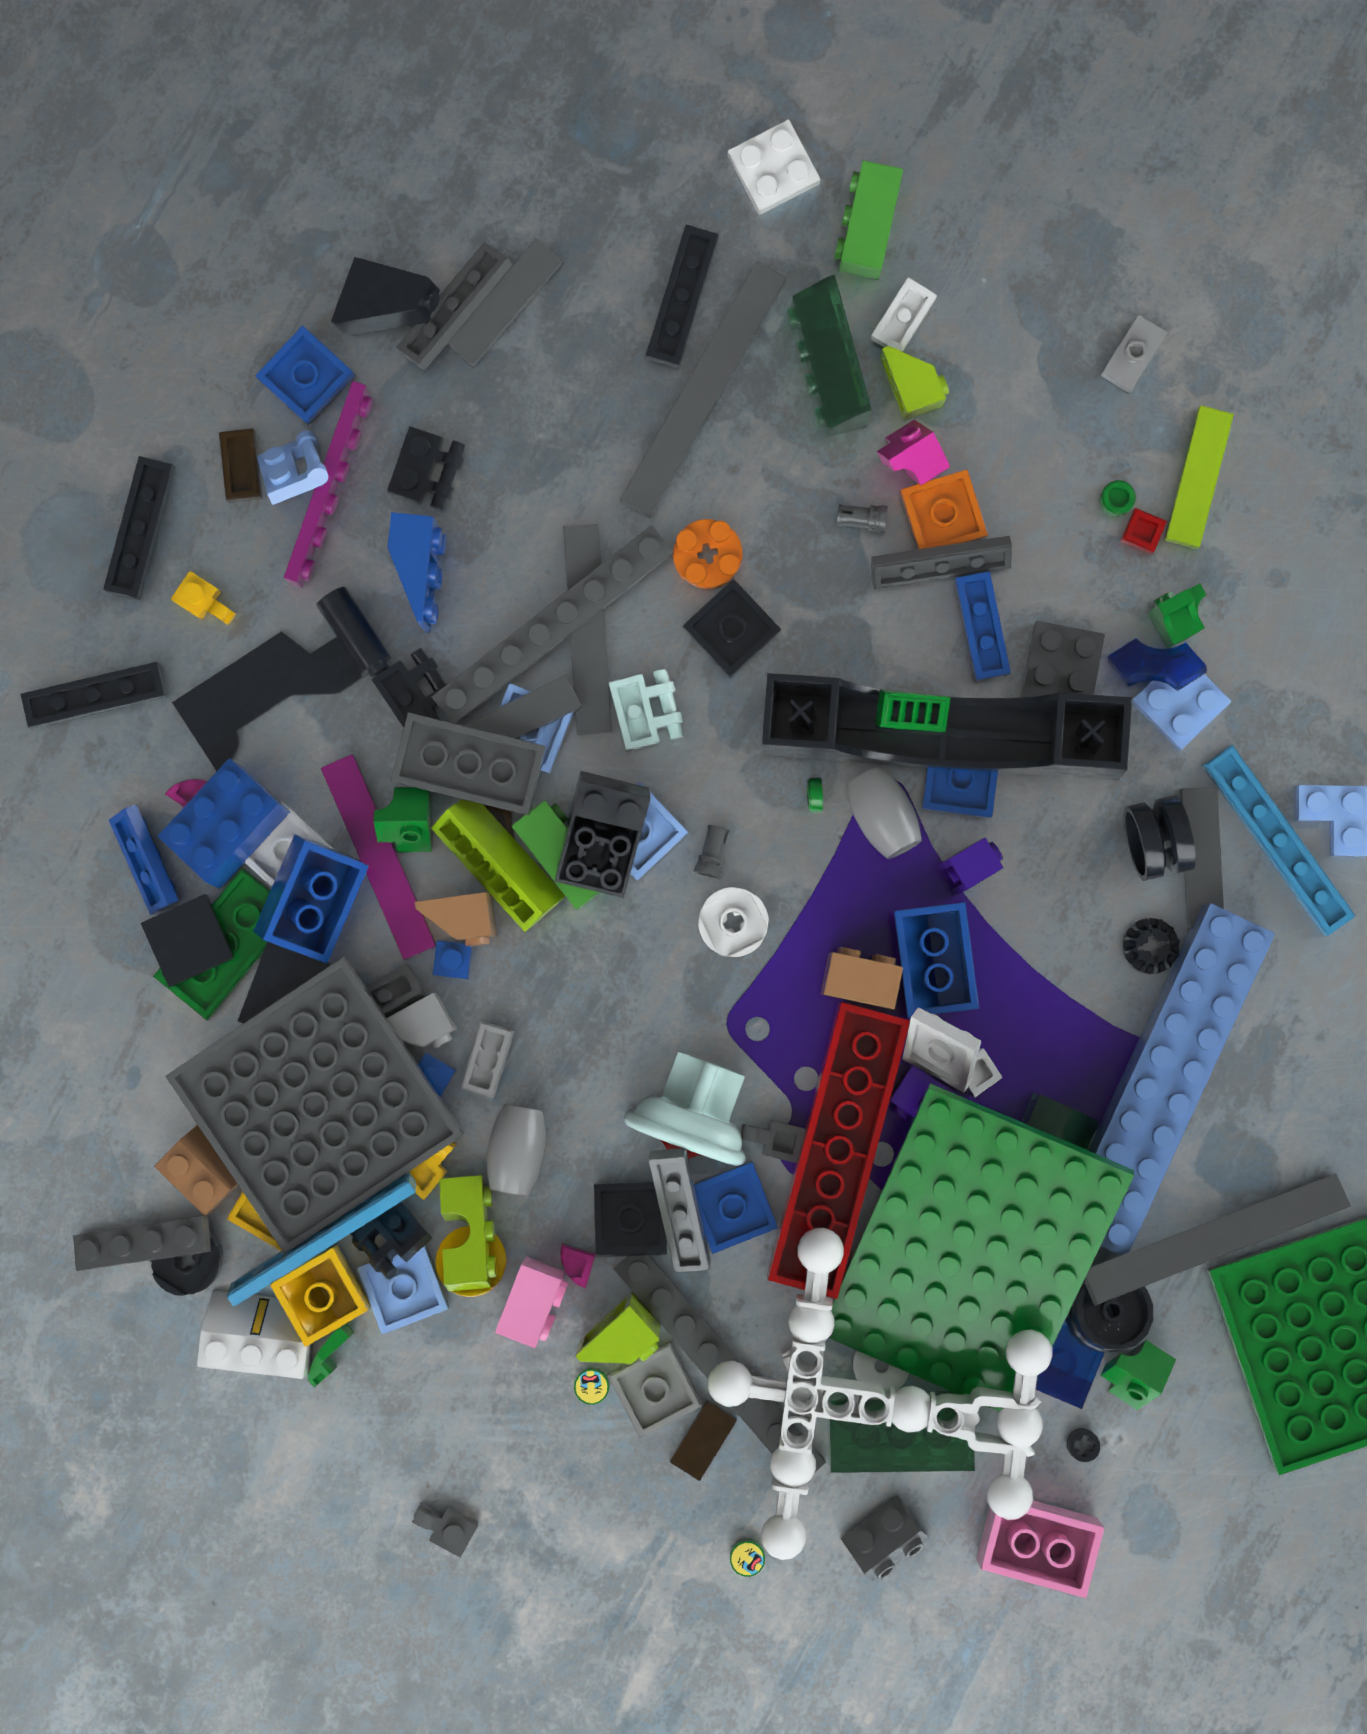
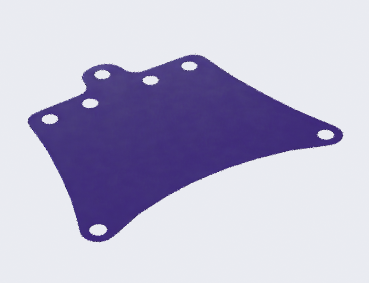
(1023, 1020)

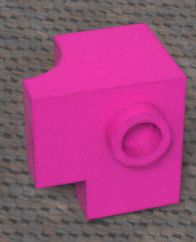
(914, 450)

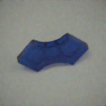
(1172, 666)

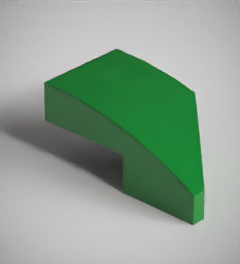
(322, 1365)

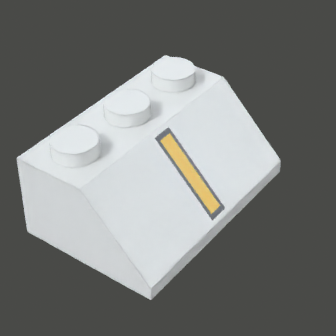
(252, 1338)

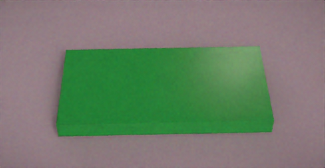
(238, 913)

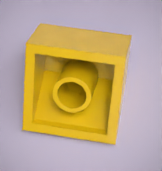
(321, 1295)

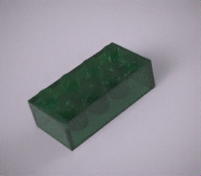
(888, 1449)

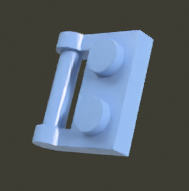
(281, 470)

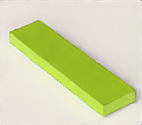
(1198, 477)

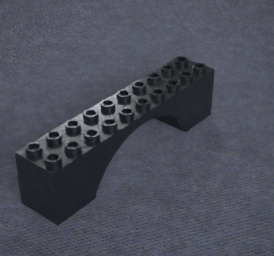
(1006, 735)

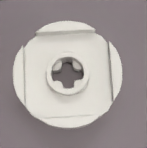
(739, 903)

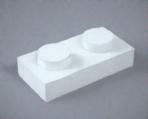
(904, 316)

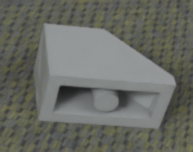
(424, 1022)

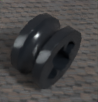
(1077, 1435)

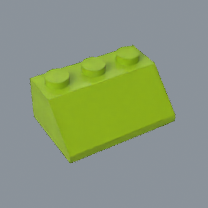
(621, 1335)

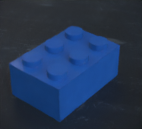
(224, 824)
(310, 899)

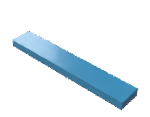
(1278, 840)
(349, 1222)

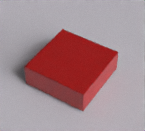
(1143, 531)

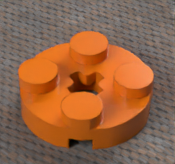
(691, 543)

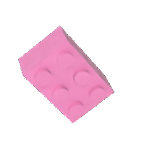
(1043, 1547)

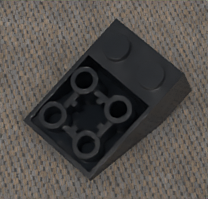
(602, 834)

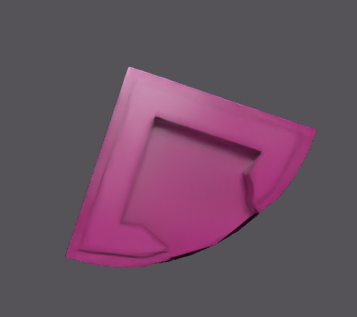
(185, 790)
(577, 1263)

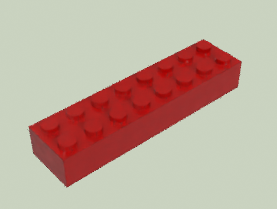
(839, 1138)

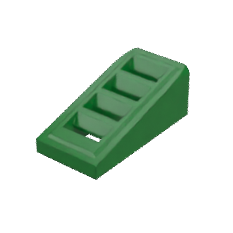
(885, 707)

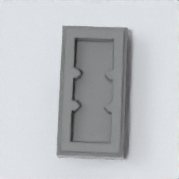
(1134, 354)
(487, 1059)

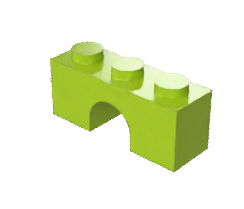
(470, 1264)

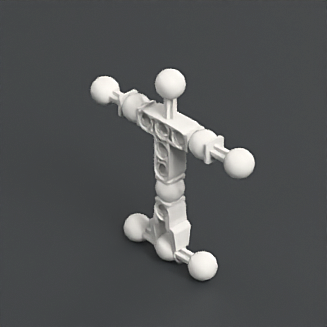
(906, 1408)

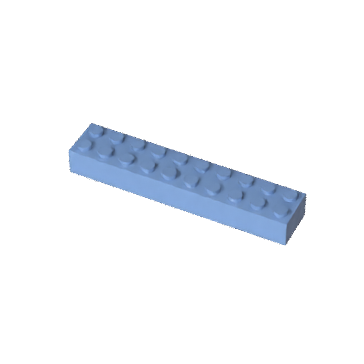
(1177, 1058)

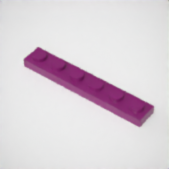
(324, 499)

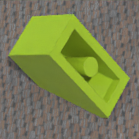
(913, 383)

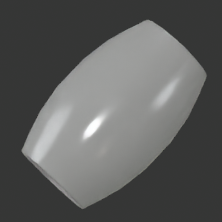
(884, 812)
(516, 1150)

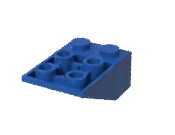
(415, 551)

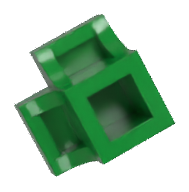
(1177, 615)
(406, 820)
(1139, 1375)

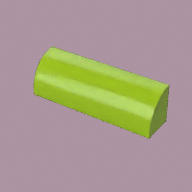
(498, 862)

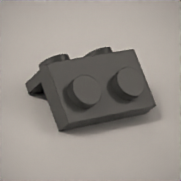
(885, 1539)

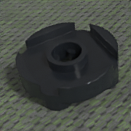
(192, 1278)

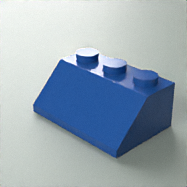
(936, 959)

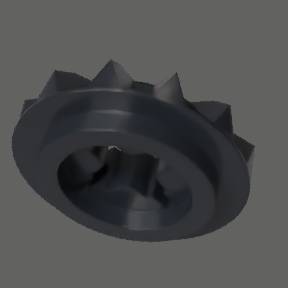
(1143, 960)

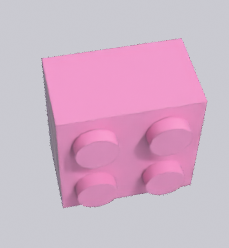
(529, 1305)

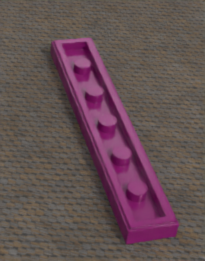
(384, 868)

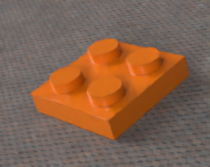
(944, 511)

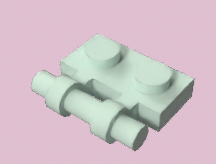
(635, 712)

